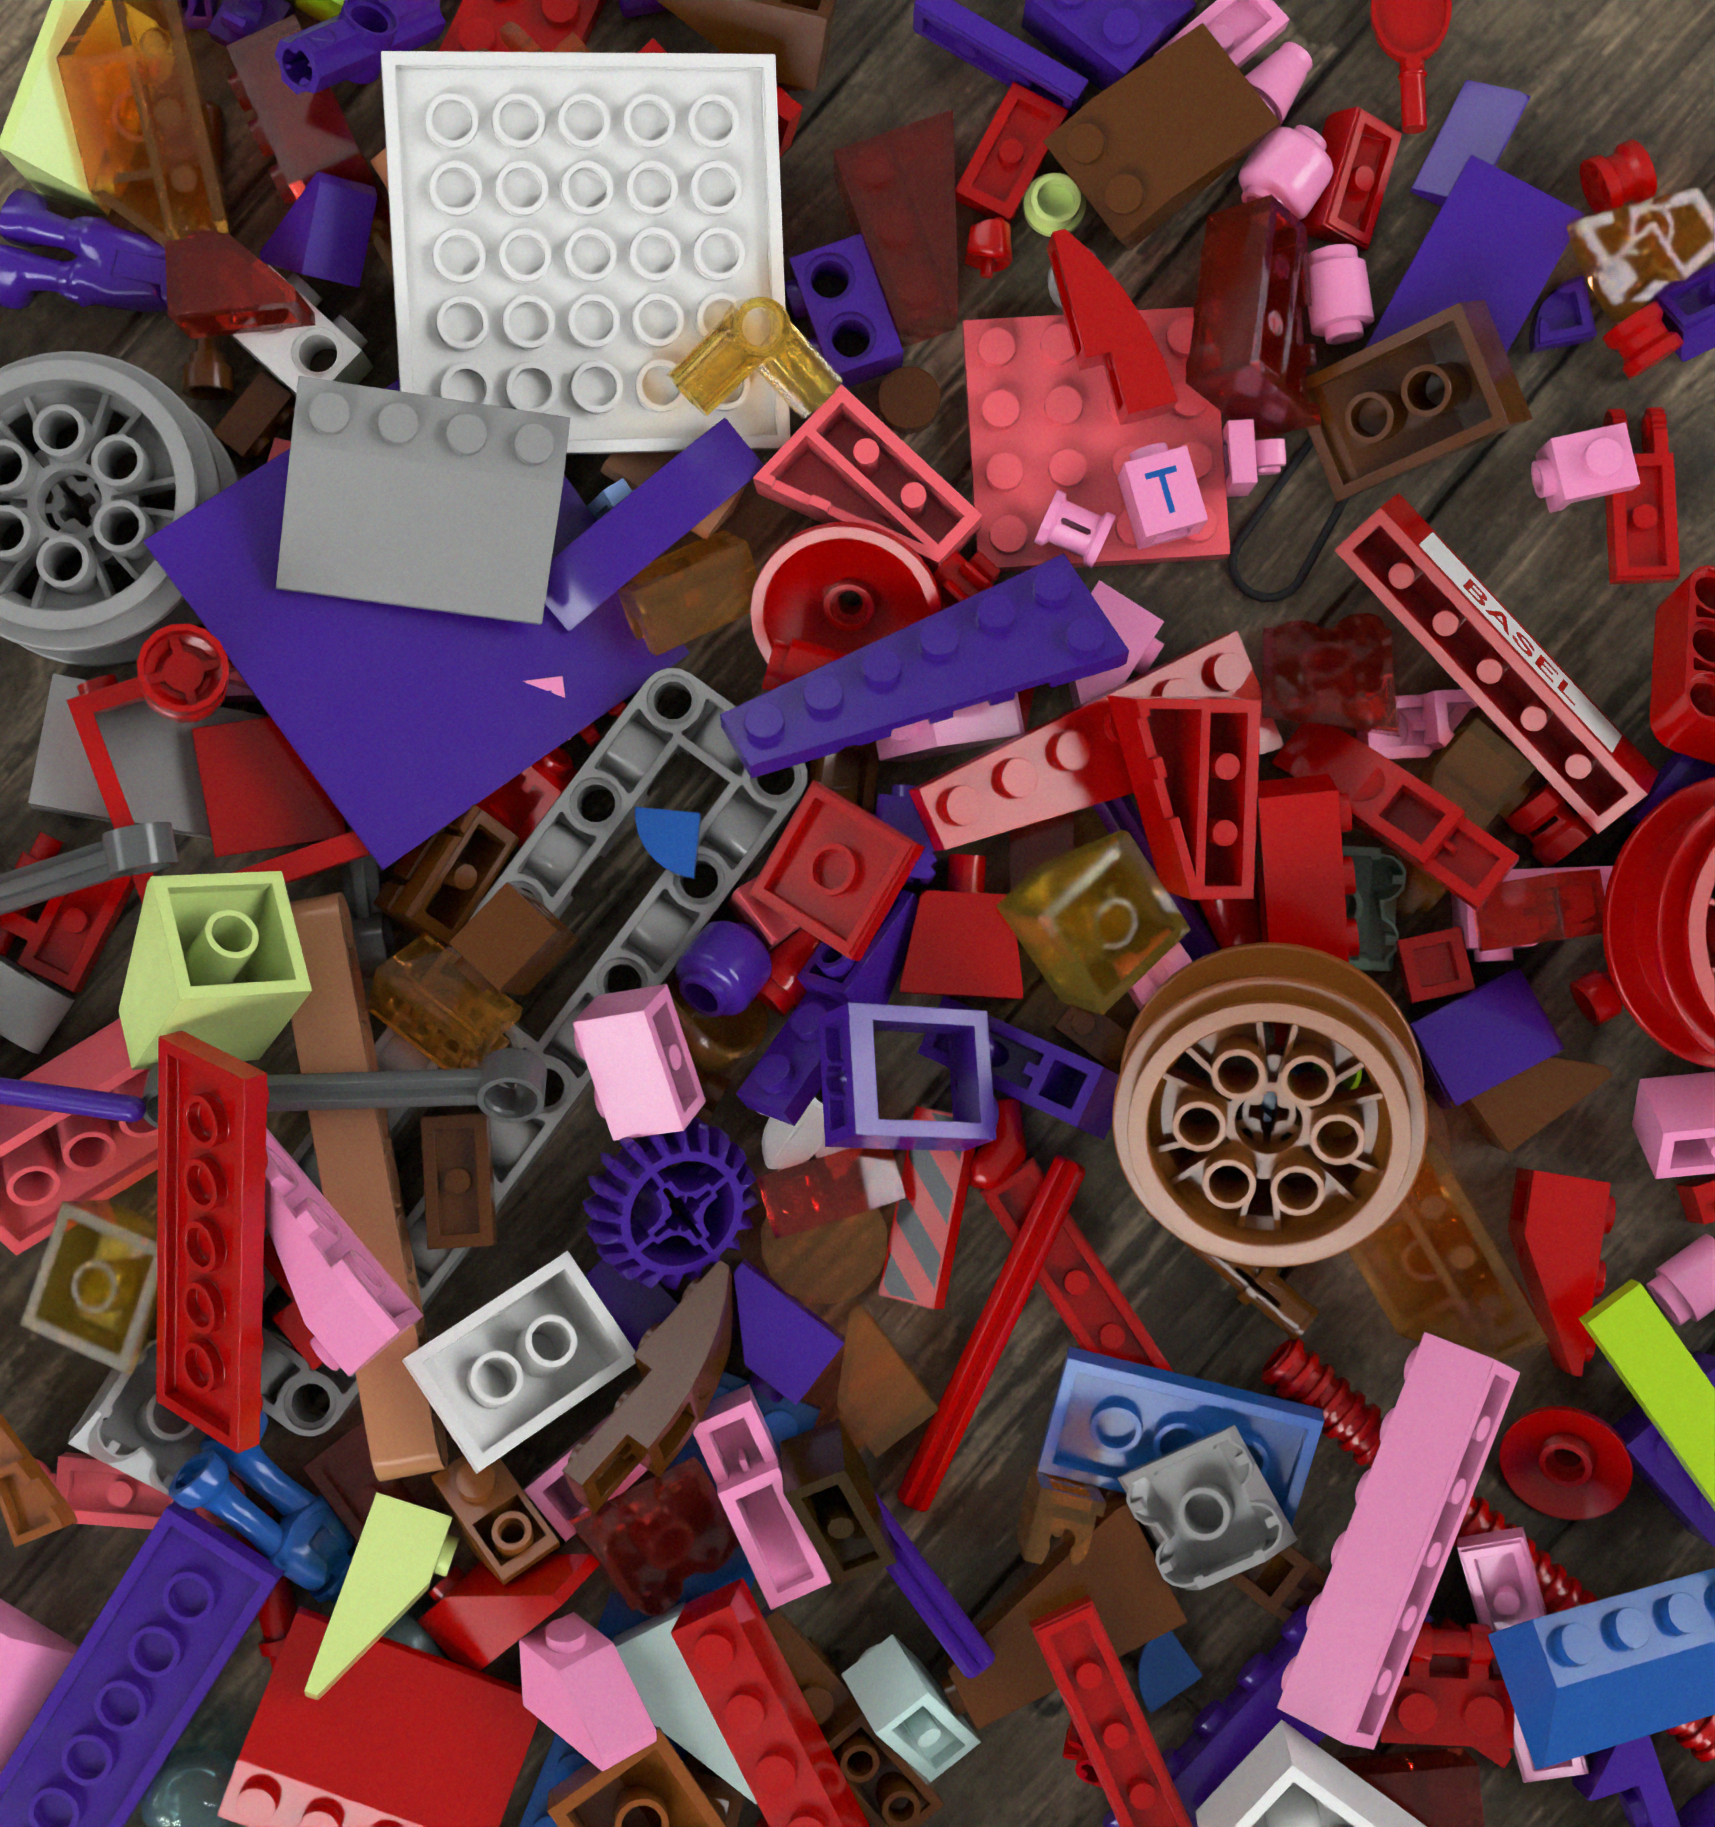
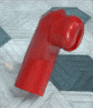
(1003, 1156)

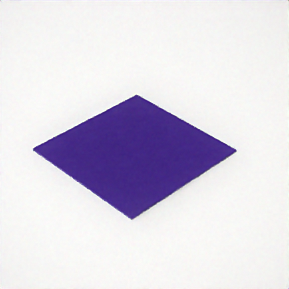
(391, 703)

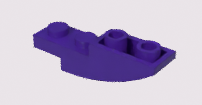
(791, 1066)

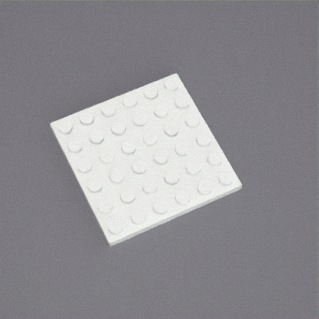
(583, 233)

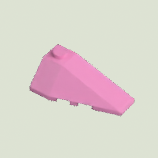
(333, 1276)

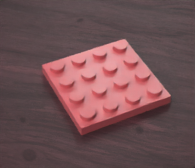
(1053, 427)

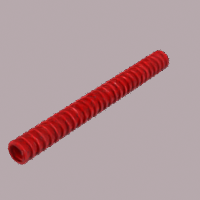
(1358, 1429)

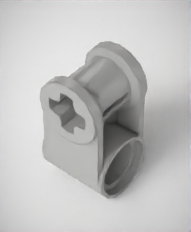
(29, 1006)

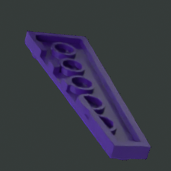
(974, 652)

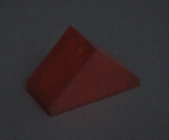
(1541, 910)

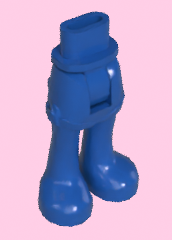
(305, 1543)

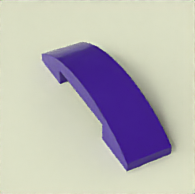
(648, 522)

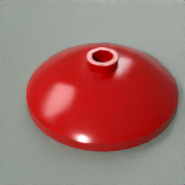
(808, 573)

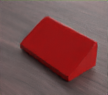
(1362, 161)

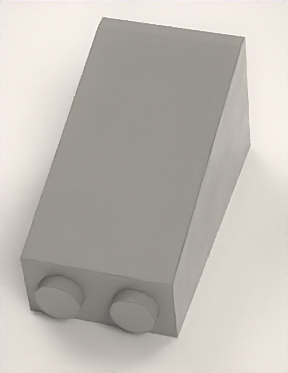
(149, 755)

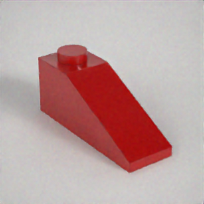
(481, 1617)

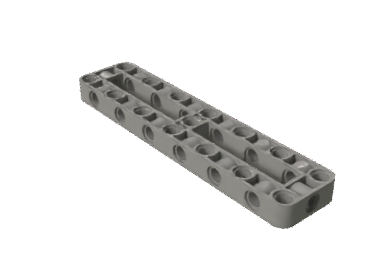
(651, 941)

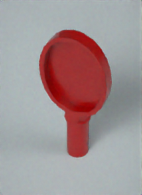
(1410, 35)

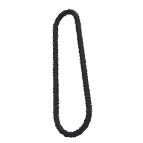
(1256, 517)

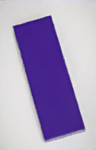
(998, 52)

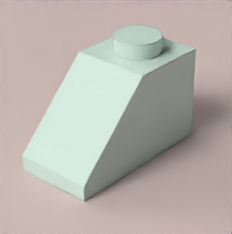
(909, 1708)

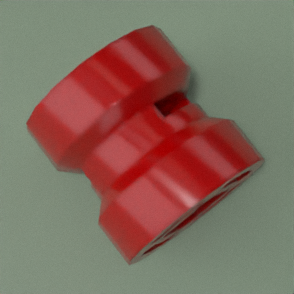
(1558, 835)

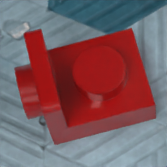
(531, 794)

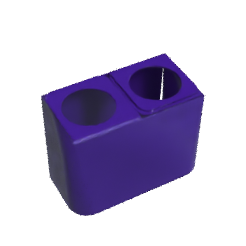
(1483, 1038)

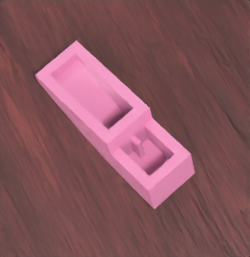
(751, 1491)

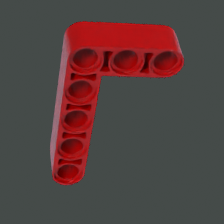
(1685, 668)

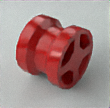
(1618, 177)
(1642, 340)

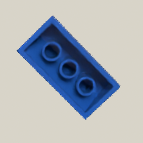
(1612, 1668)

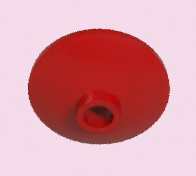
(1563, 1483)

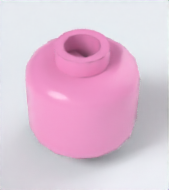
(1289, 167)

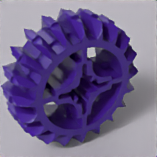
(634, 1210)

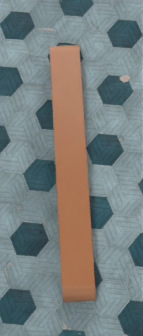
(363, 1181)

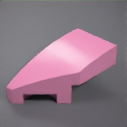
(1425, 724)

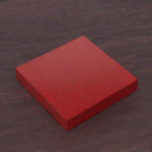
(259, 790)
(836, 870)

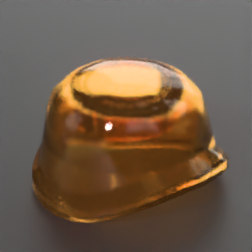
(719, 1040)

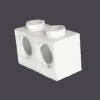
(290, 350)

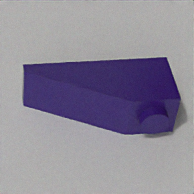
(1040, 1074)

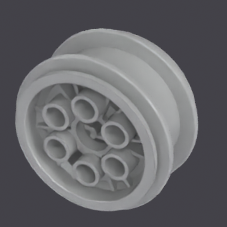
(175, 450)

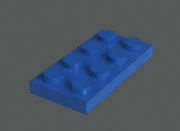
(1125, 1413)

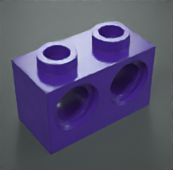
(856, 311)

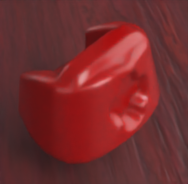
(989, 246)

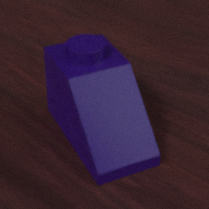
(781, 1336)

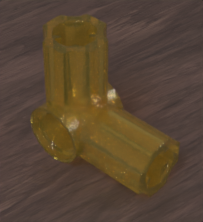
(783, 360)

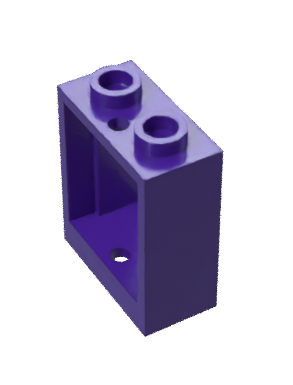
(851, 1081)

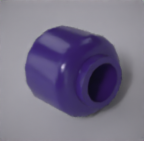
(723, 969)

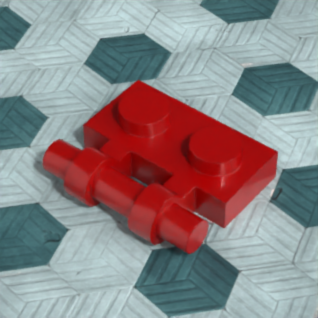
(71, 927)
(1451, 1706)

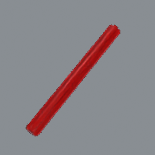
(991, 1333)

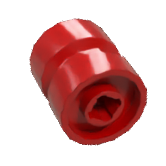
(183, 672)

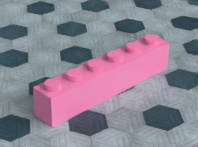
(1397, 1541)

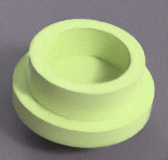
(1054, 204)

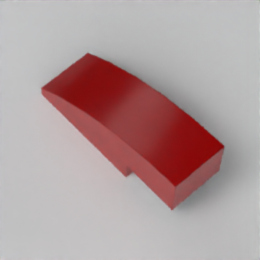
(1109, 331)

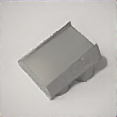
(135, 1431)
(1207, 1511)

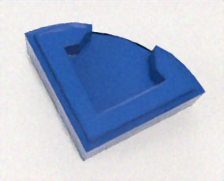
(670, 838)
(1164, 1670)

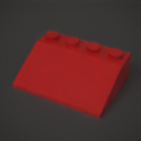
(384, 1747)

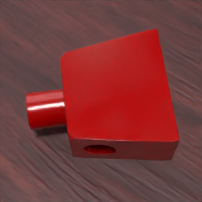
(962, 939)

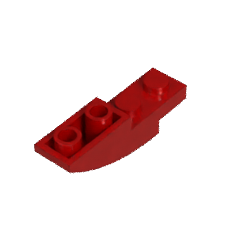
(1402, 812)

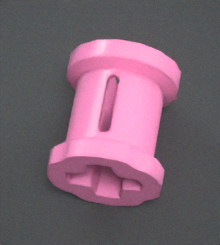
(1065, 512)

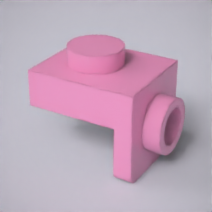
(1584, 466)

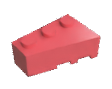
(859, 471)

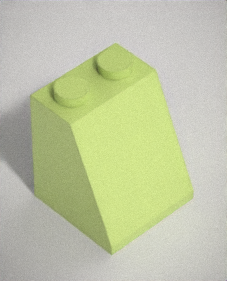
(213, 962)

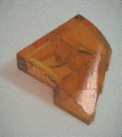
(1642, 248)

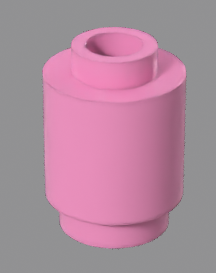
(1339, 294)
(1687, 1282)

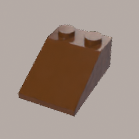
(1161, 135)
(1414, 399)

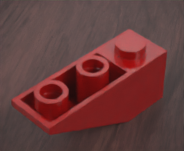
(1558, 1244)

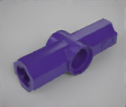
(353, 41)

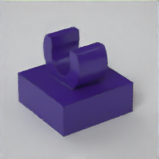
(244, 17)

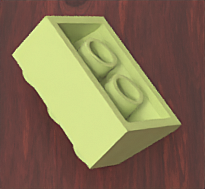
(39, 126)

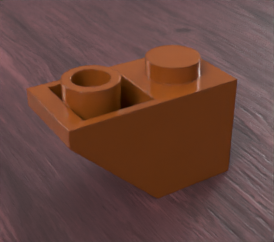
(494, 1517)

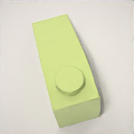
(386, 1576)

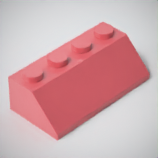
(71, 1156)

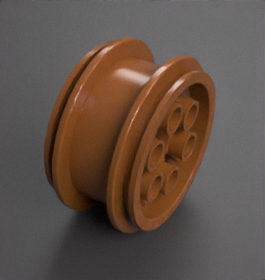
(1219, 1012)

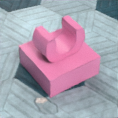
(1248, 458)

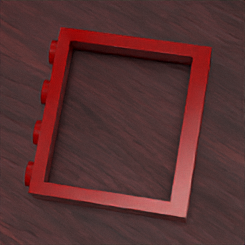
(107, 694)

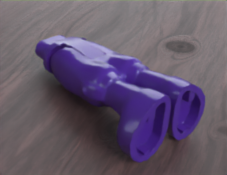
(110, 268)

